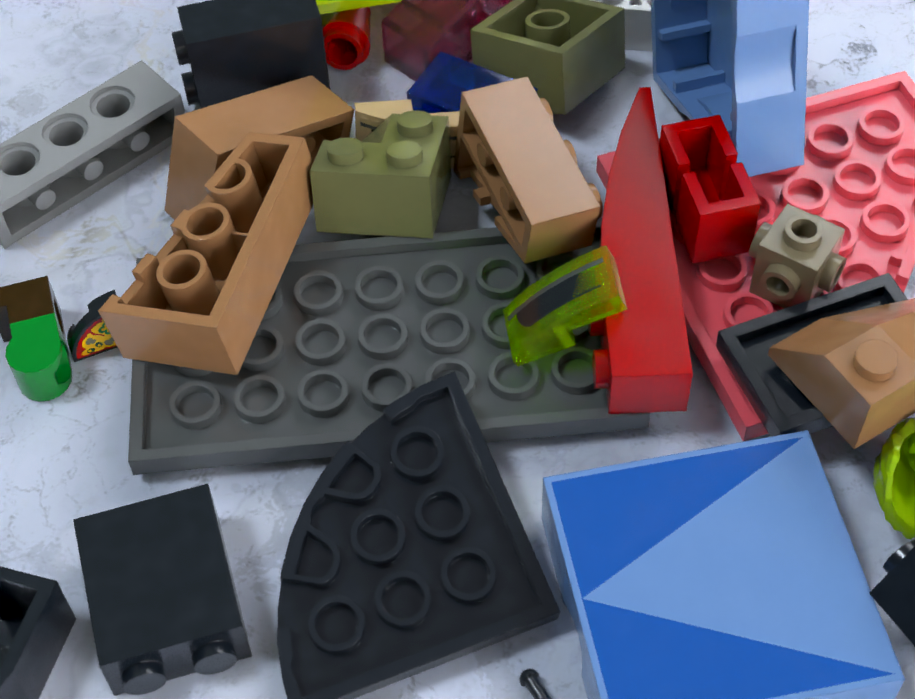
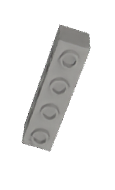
(84, 148)

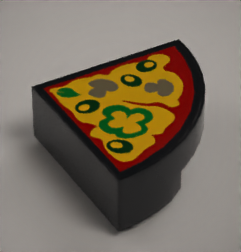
(90, 333)

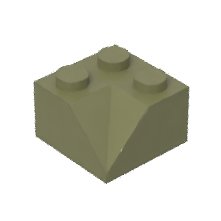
(558, 44)
(387, 181)

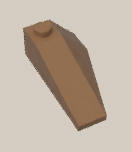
(856, 368)

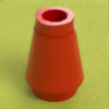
(347, 38)

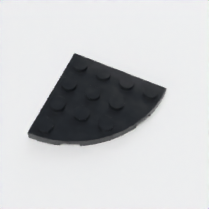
(405, 554)

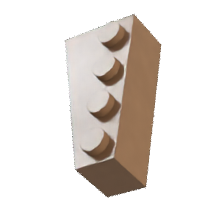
(220, 268)

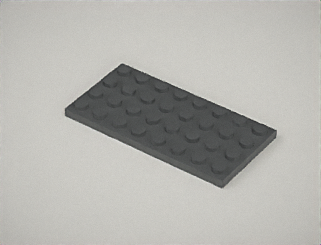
(355, 334)

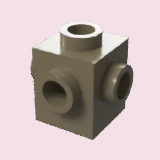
(796, 257)

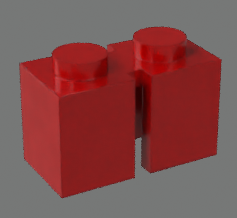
(708, 189)

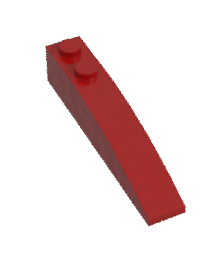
(646, 347)

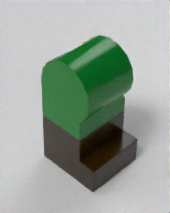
(37, 339)

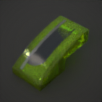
(569, 297)

